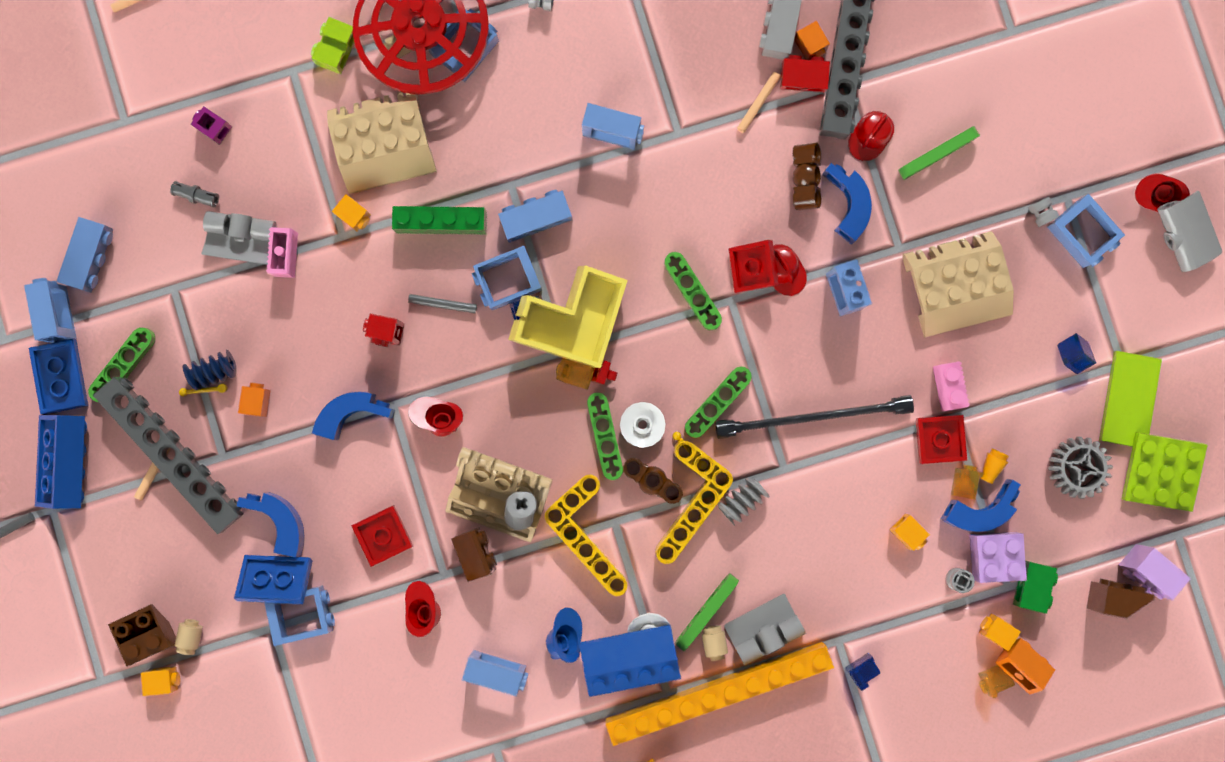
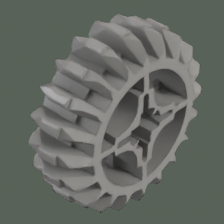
(1076, 475)

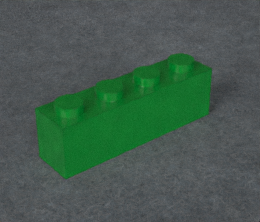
(439, 220)

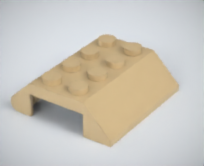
(380, 142)
(961, 284)
(485, 486)

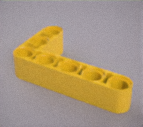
(696, 502)
(582, 538)

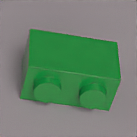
(1037, 589)

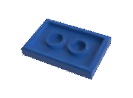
(58, 376)
(273, 579)

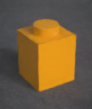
(352, 213)
(910, 532)
(999, 631)
(160, 681)

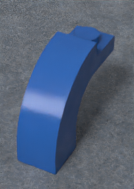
(857, 198)
(336, 412)
(286, 519)
(984, 519)

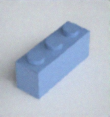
(535, 215)
(85, 255)

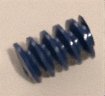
(211, 371)

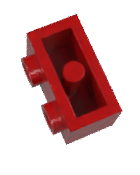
(805, 74)
(383, 330)

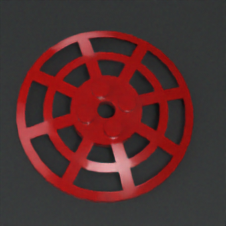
(420, 40)

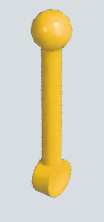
(221, 388)
(677, 436)

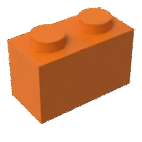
(1026, 666)

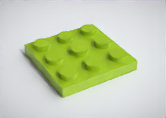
(1164, 471)

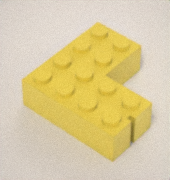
(580, 328)

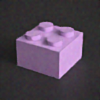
(998, 557)
(1154, 572)

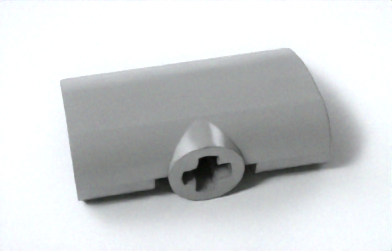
(1190, 232)
(237, 237)
(764, 629)

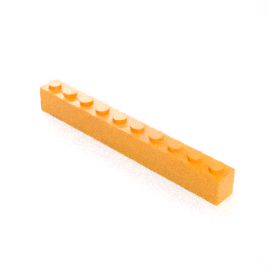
(718, 693)

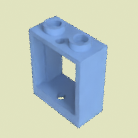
(453, 64)
(612, 126)
(1059, 230)
(479, 278)
(845, 291)
(49, 311)
(277, 622)
(495, 673)

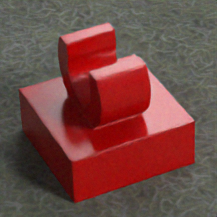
(603, 373)

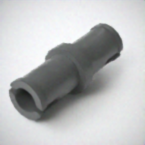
(194, 194)

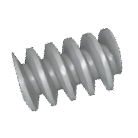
(743, 500)
(520, 510)

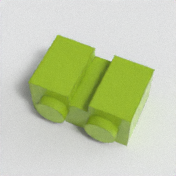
(334, 46)

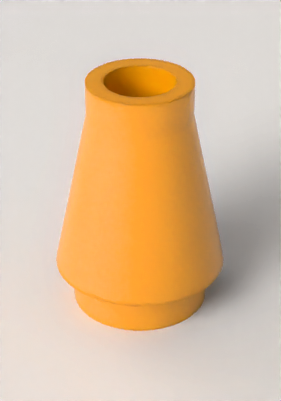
(993, 465)

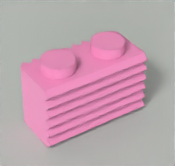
(282, 252)
(951, 386)

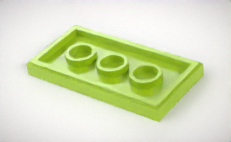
(1129, 397)

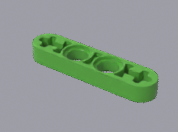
(938, 153)
(695, 289)
(118, 359)
(714, 399)
(608, 435)
(706, 612)

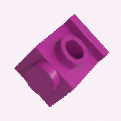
(219, 128)

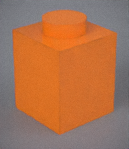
(812, 41)
(254, 400)

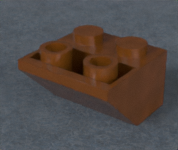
(474, 554)
(1117, 598)
(142, 634)

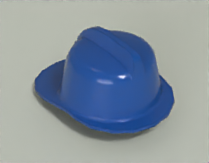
(565, 636)

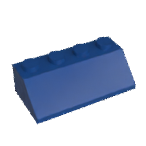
(60, 461)
(629, 660)

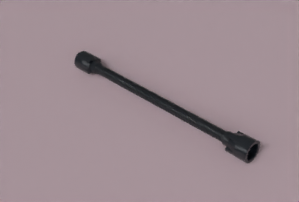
(897, 405)

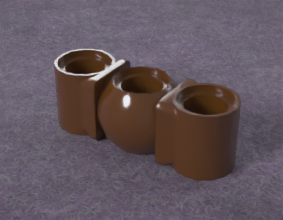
(807, 176)
(660, 489)

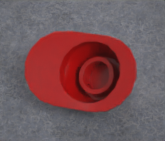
(871, 136)
(1158, 190)
(790, 271)
(435, 415)
(421, 609)

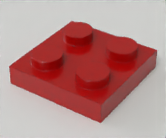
(753, 266)
(941, 439)
(382, 535)

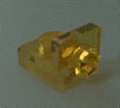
(574, 373)
(966, 482)
(994, 681)

